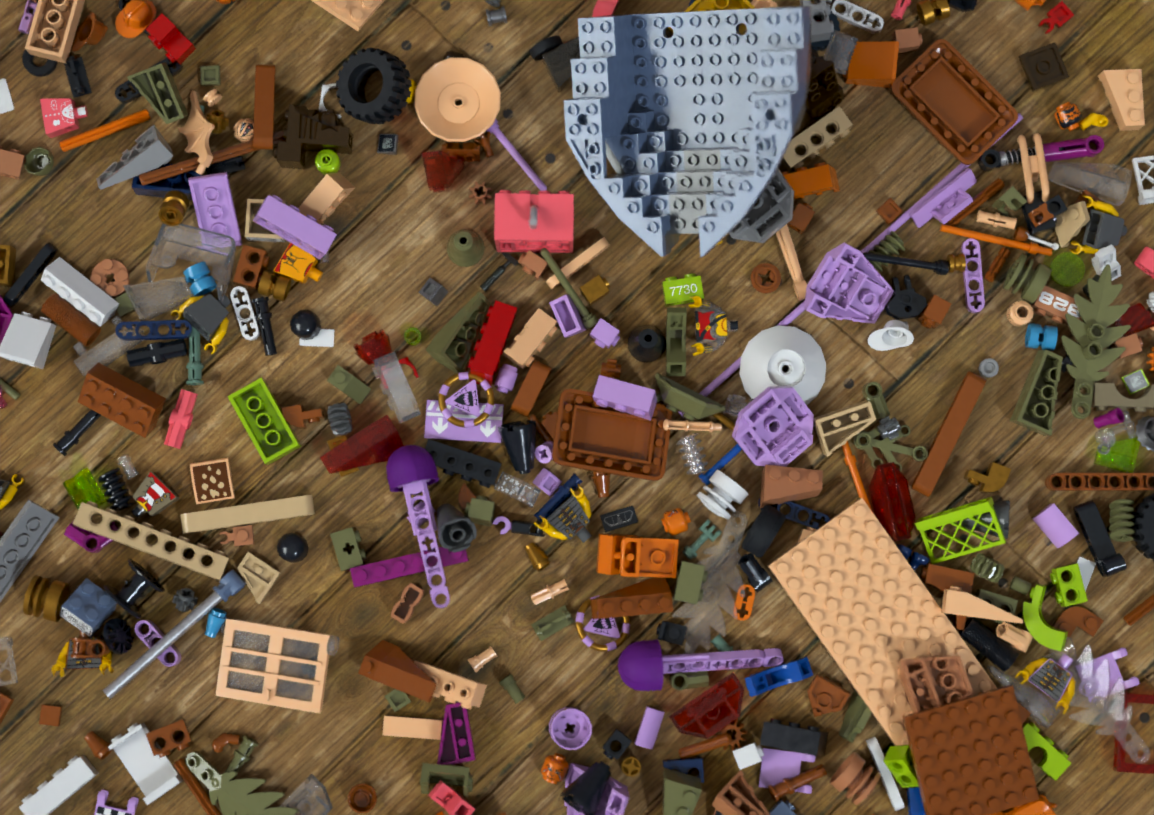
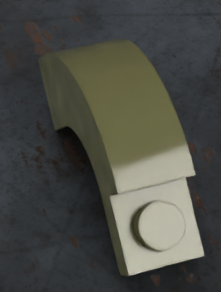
(676, 341)

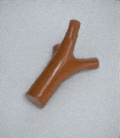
(484, 142)

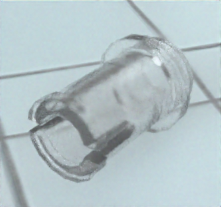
(127, 466)

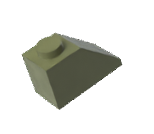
(349, 384)

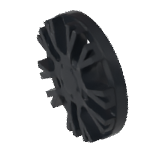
(118, 636)

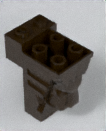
(823, 87)
(311, 132)

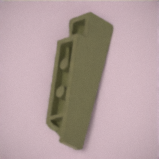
(855, 718)

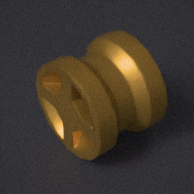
(956, 262)
(633, 767)

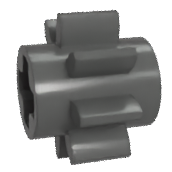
(889, 428)
(185, 600)

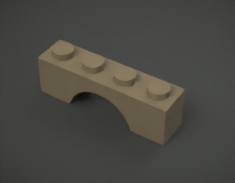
(1107, 396)

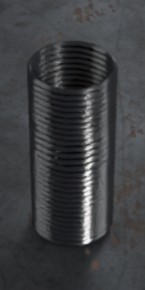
(985, 641)

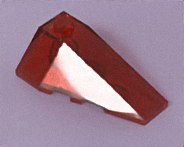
(441, 169)

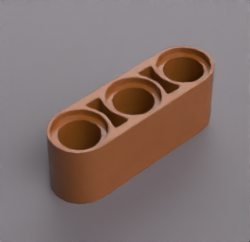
(531, 388)

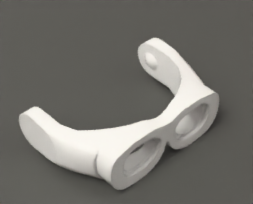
(325, 88)

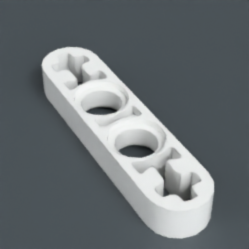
(850, 9)
(886, 775)

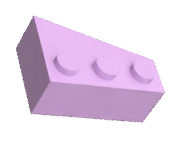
(625, 397)

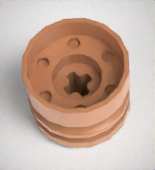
(859, 781)

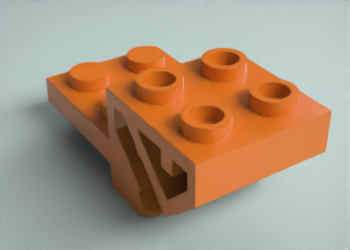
(637, 556)

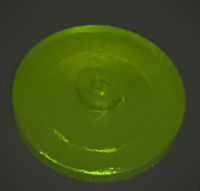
(1067, 269)

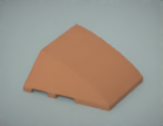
(933, 681)

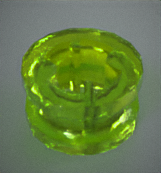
(409, 341)

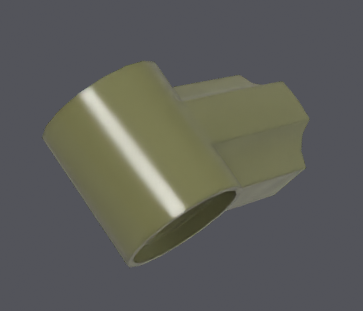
(877, 401)
(691, 680)

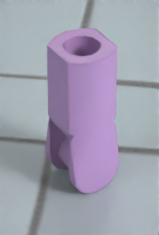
(27, 17)

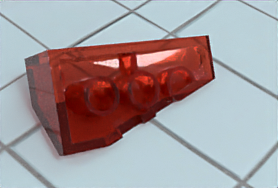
(364, 448)

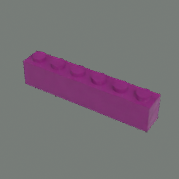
(403, 566)

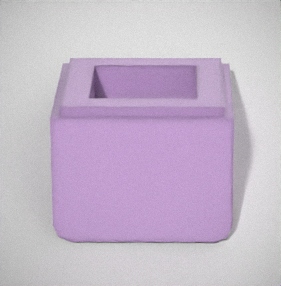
(547, 482)

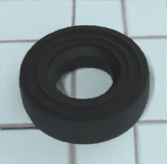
(545, 46)
(39, 71)

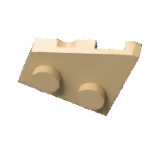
(1071, 222)
(258, 576)

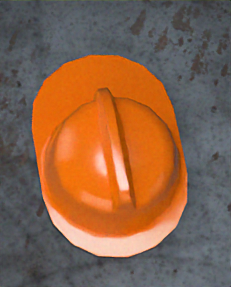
(135, 18)

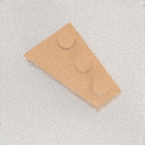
(1125, 96)

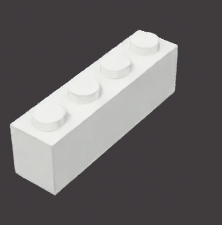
(79, 291)
(60, 788)

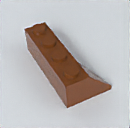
(641, 598)

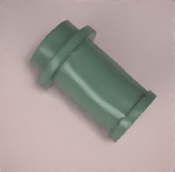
(721, 644)

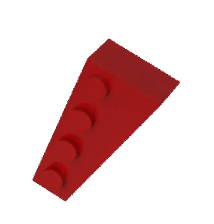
(493, 341)

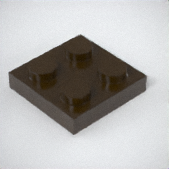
(1043, 66)

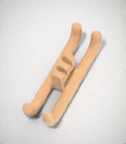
(1033, 167)

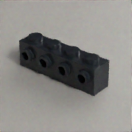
(464, 463)

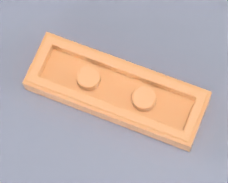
(412, 727)

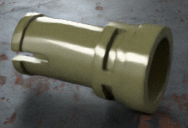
(514, 691)

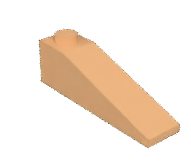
(965, 604)

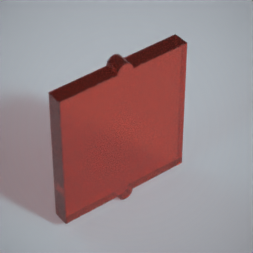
(1137, 318)

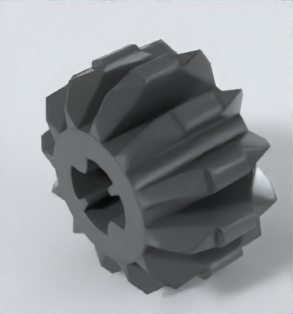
(340, 419)

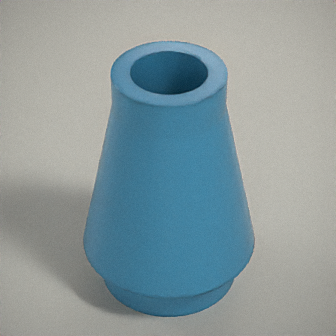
(215, 619)

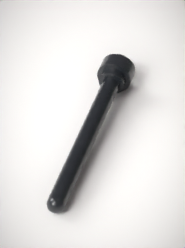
(941, 267)

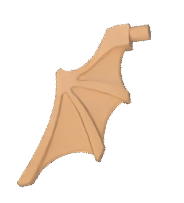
(197, 131)

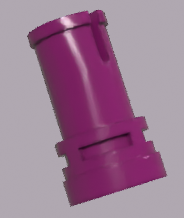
(1112, 417)

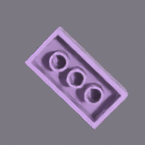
(295, 227)

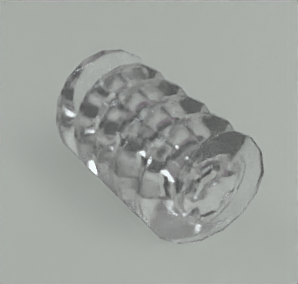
(692, 454)

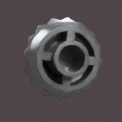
(1145, 432)

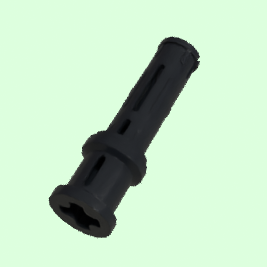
(264, 316)
(72, 437)

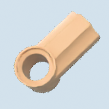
(1015, 636)

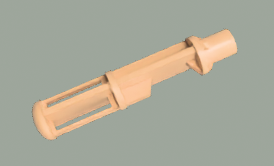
(691, 425)

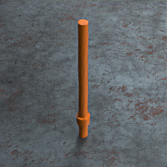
(1032, 248)
(850, 460)

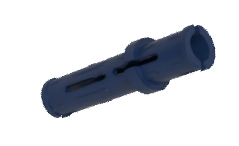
(556, 500)

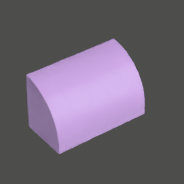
(567, 316)
(1055, 525)
(649, 728)

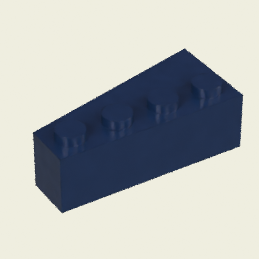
(161, 187)

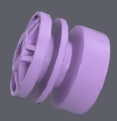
(581, 730)

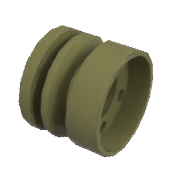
(1027, 278)

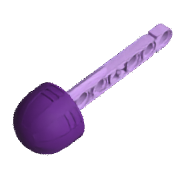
(411, 471)
(643, 665)

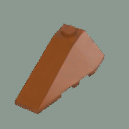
(393, 668)

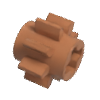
(478, 188)

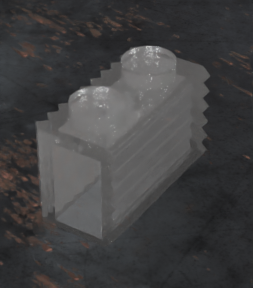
(840, 50)

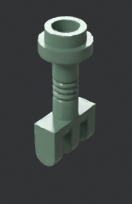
(690, 552)

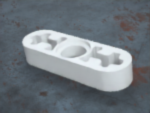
(244, 328)

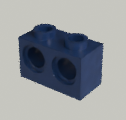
(684, 765)

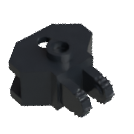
(905, 299)

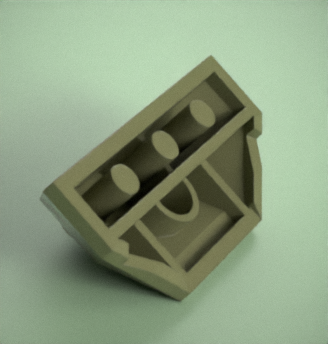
(686, 400)

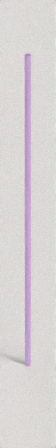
(893, 227)

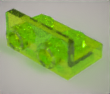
(84, 488)

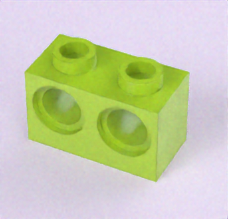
(1073, 583)
(901, 765)

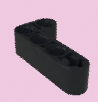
(1098, 539)

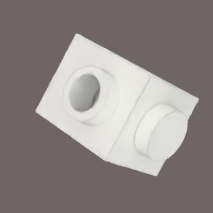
(748, 755)

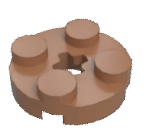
(110, 267)

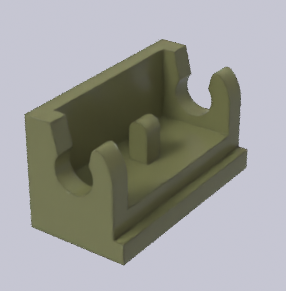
(1011, 199)

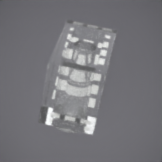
(517, 489)

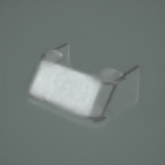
(195, 246)

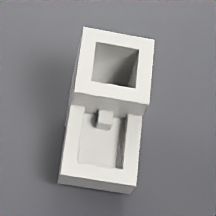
(1106, 256)

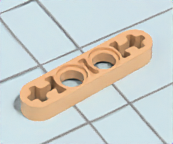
(580, 261)

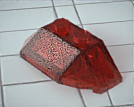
(892, 501)
(711, 709)

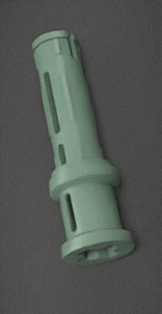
(194, 366)

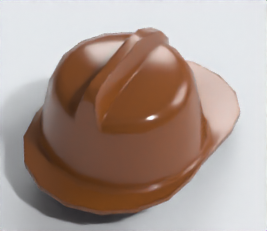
(89, 32)

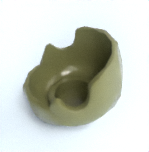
(39, 161)

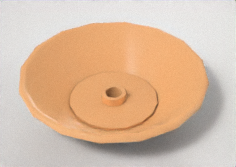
(454, 81)

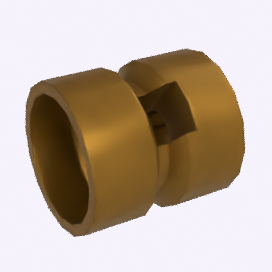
(932, 10)
(173, 208)
(274, 285)

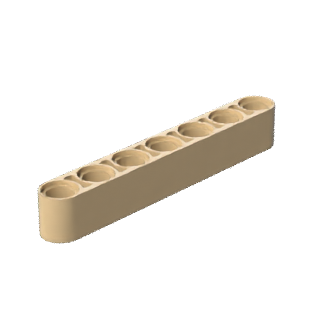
(247, 514)

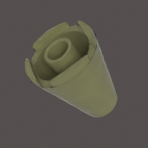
(468, 253)

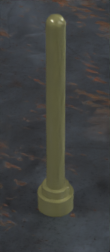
(589, 319)

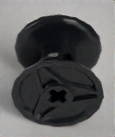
(134, 588)

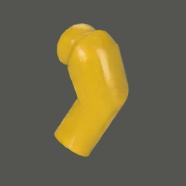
(1095, 120)

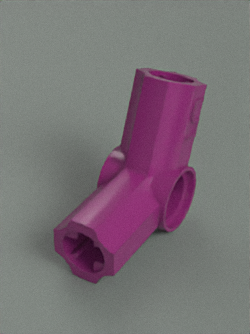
(83, 537)

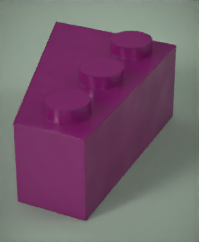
(456, 736)

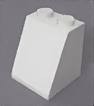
(27, 340)

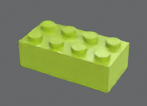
(264, 421)

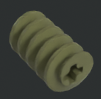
(888, 247)
(1120, 519)

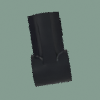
(756, 574)

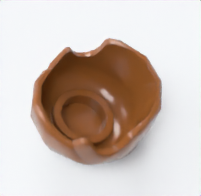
(362, 798)

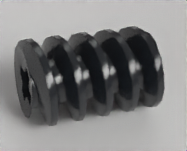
(115, 490)

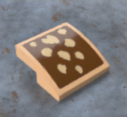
(212, 480)

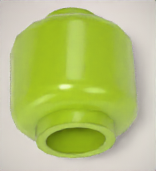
(322, 158)

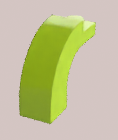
(1036, 624)

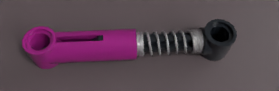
(1052, 151)

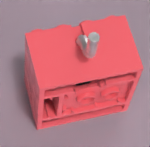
(534, 221)

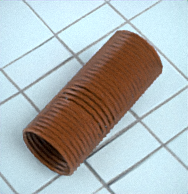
(76, 322)

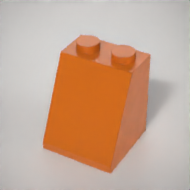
(873, 64)

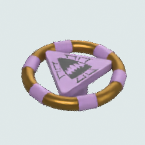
(466, 399)
(603, 626)

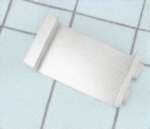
(150, 772)

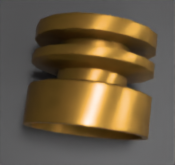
(45, 598)

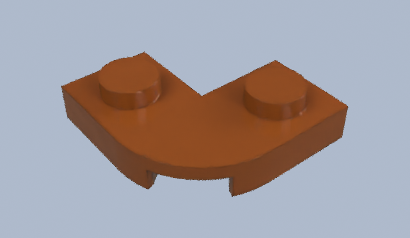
(1080, 618)

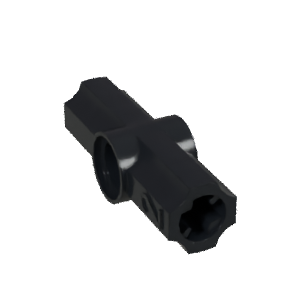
(157, 353)

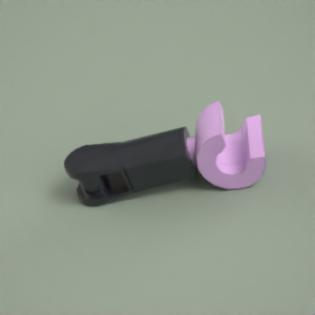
(518, 527)

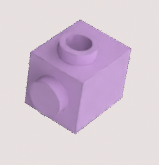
(605, 334)

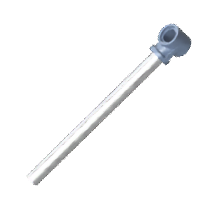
(229, 585)

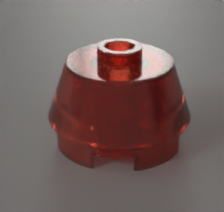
(373, 346)

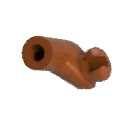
(223, 740)

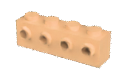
(454, 686)

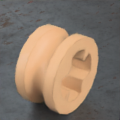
(212, 97)

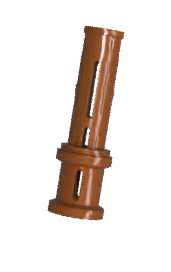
(789, 786)

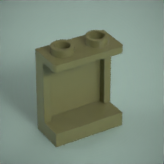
(448, 774)

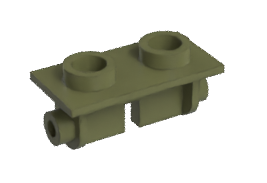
(552, 623)

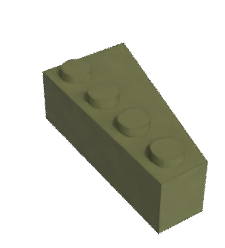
(1038, 396)

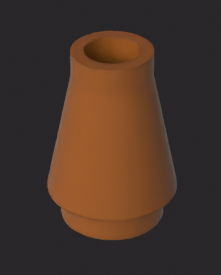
(601, 483)
(97, 745)

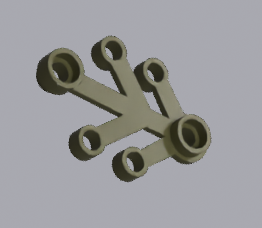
(887, 446)

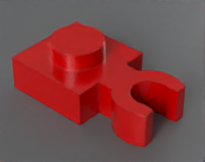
(1057, 16)

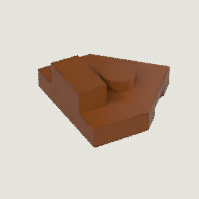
(826, 695)

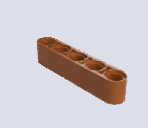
(264, 107)

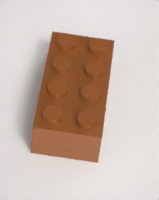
(121, 400)

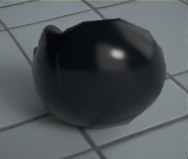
(305, 324)
(292, 547)

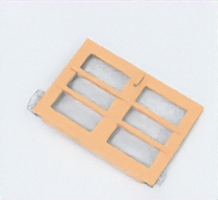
(274, 664)

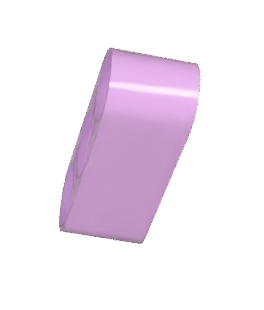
(148, 640)

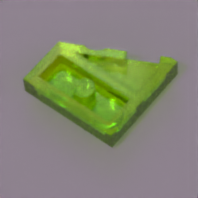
(1121, 456)

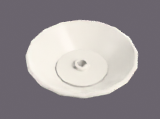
(781, 346)

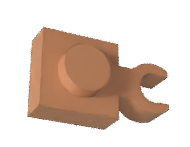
(241, 536)

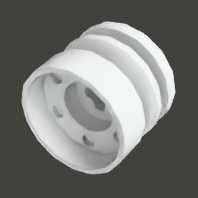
(722, 495)

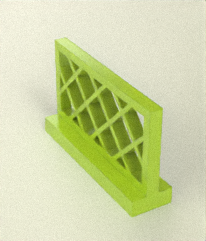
(956, 514)

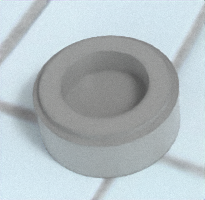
(988, 368)

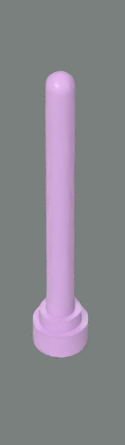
(516, 155)

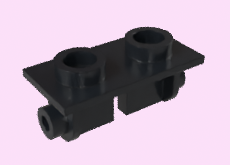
(77, 76)
(229, 166)

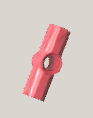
(180, 419)

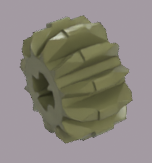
(987, 567)

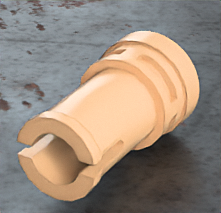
(478, 661)

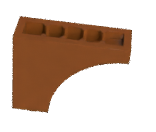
(943, 578)

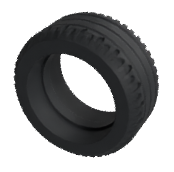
(763, 531)

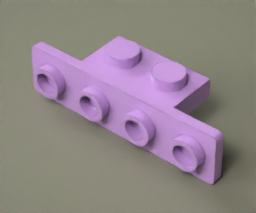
(947, 201)

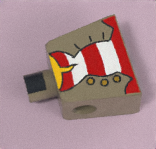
(153, 496)

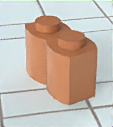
(410, 598)

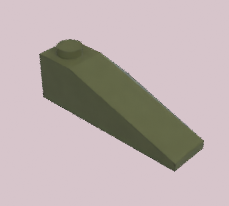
(456, 340)

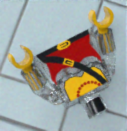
(710, 326)

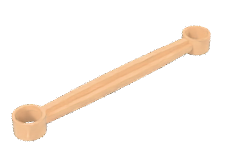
(790, 256)

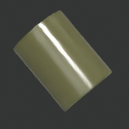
(1020, 585)

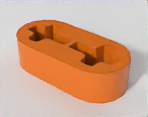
(748, 604)

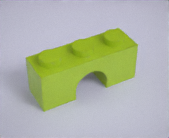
(1053, 761)

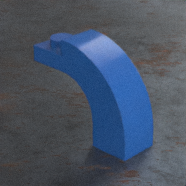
(778, 676)

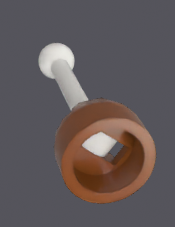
(1022, 234)

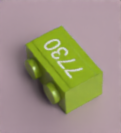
(679, 290)

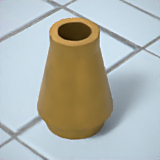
(537, 557)

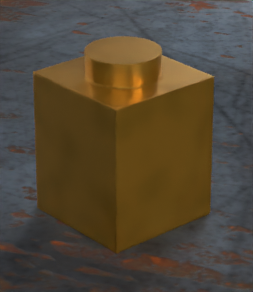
(595, 289)

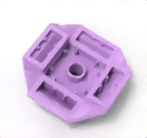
(788, 434)

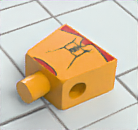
(298, 265)

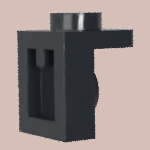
(671, 632)

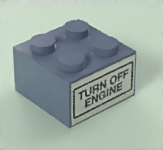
(88, 607)

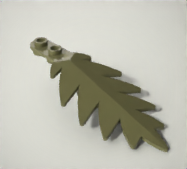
(1092, 338)
(235, 795)

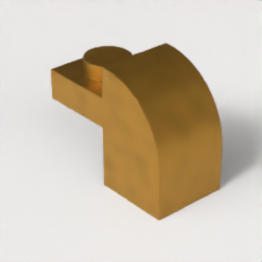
(993, 480)

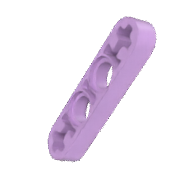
(975, 275)

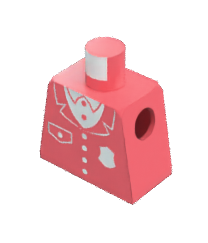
(61, 115)

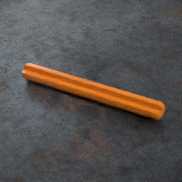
(104, 130)

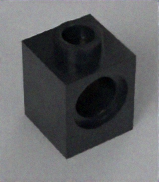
(619, 736)

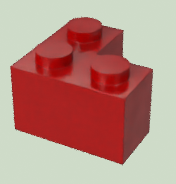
(167, 36)

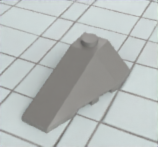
(145, 156)

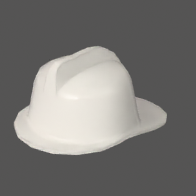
(892, 336)

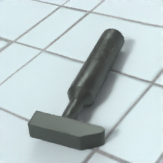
(498, 272)

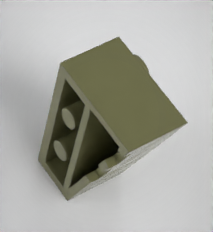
(679, 792)

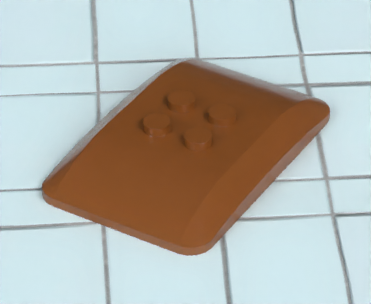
(954, 102)
(609, 439)

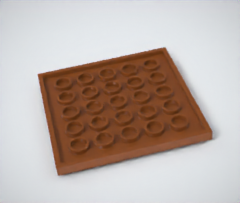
(971, 755)

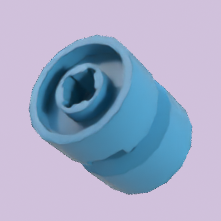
(201, 281)
(1047, 339)

